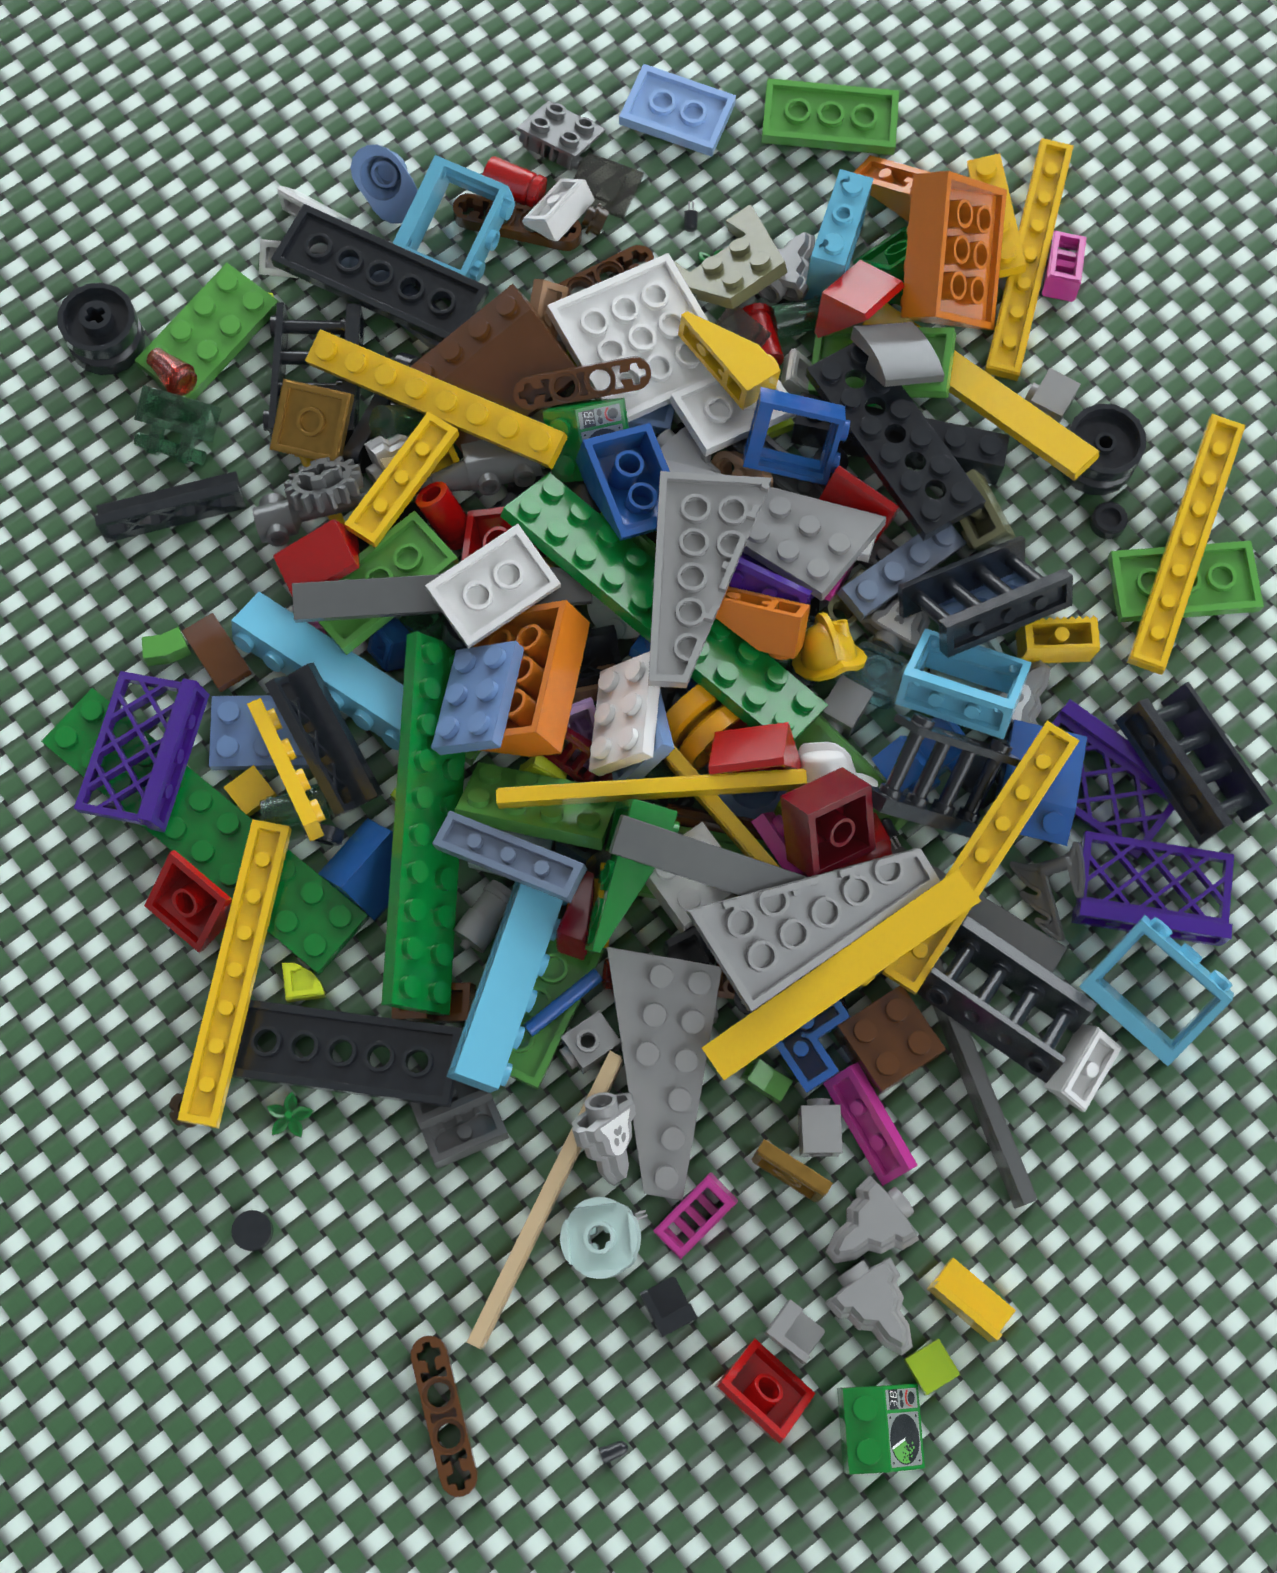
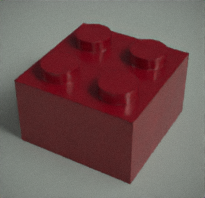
(828, 822)

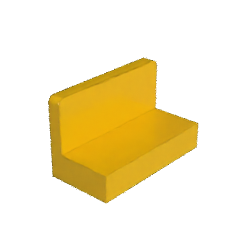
(971, 1300)

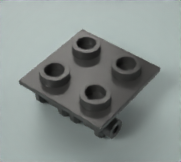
(560, 133)

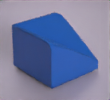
(389, 645)

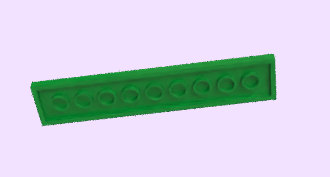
(623, 580)
(212, 836)
(421, 877)

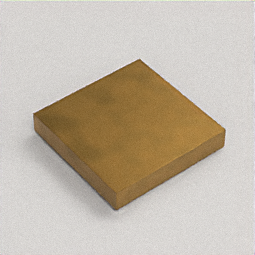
(311, 421)
(791, 1171)

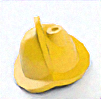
(828, 651)

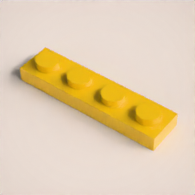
(991, 171)
(401, 479)
(294, 781)

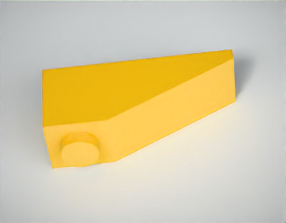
(731, 359)

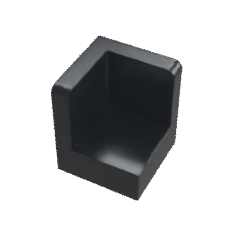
(689, 946)
(668, 1306)

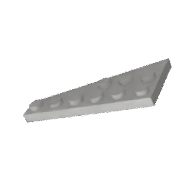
(805, 536)
(698, 547)
(791, 928)
(663, 1023)

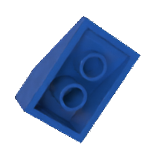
(624, 478)
(1056, 810)

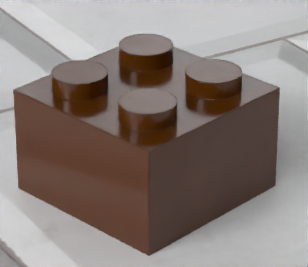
(889, 1040)

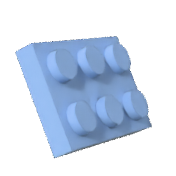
(677, 110)

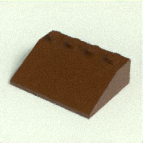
(495, 352)

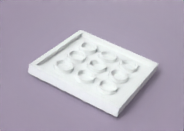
(633, 317)

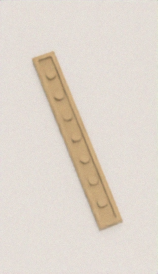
(538, 1216)

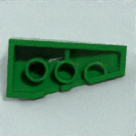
(622, 877)

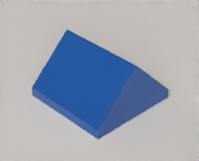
(363, 868)

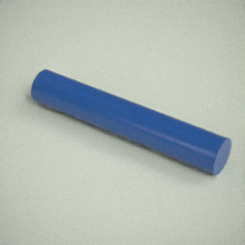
(563, 1002)

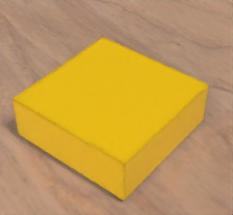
(249, 790)

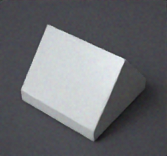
(794, 371)

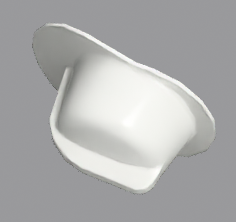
(826, 757)

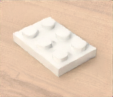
(715, 417)
(493, 586)
(624, 716)

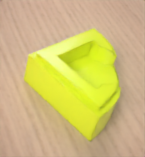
(542, 766)
(300, 983)

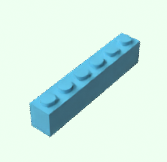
(354, 684)
(506, 989)

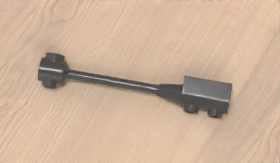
(481, 470)

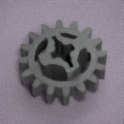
(324, 485)

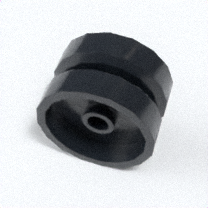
(101, 328)
(1120, 447)

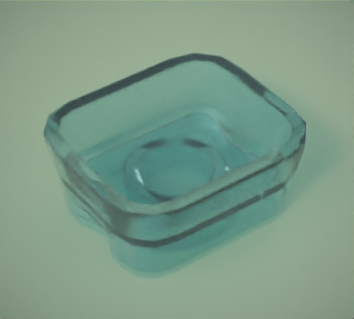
(880, 674)

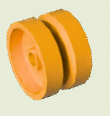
(695, 721)

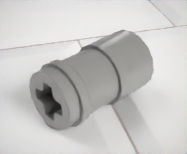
(483, 920)

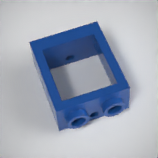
(789, 464)

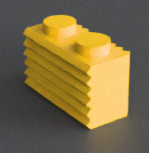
(1059, 640)

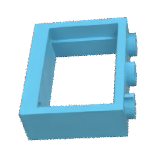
(428, 198)
(838, 231)
(957, 701)
(1136, 1022)

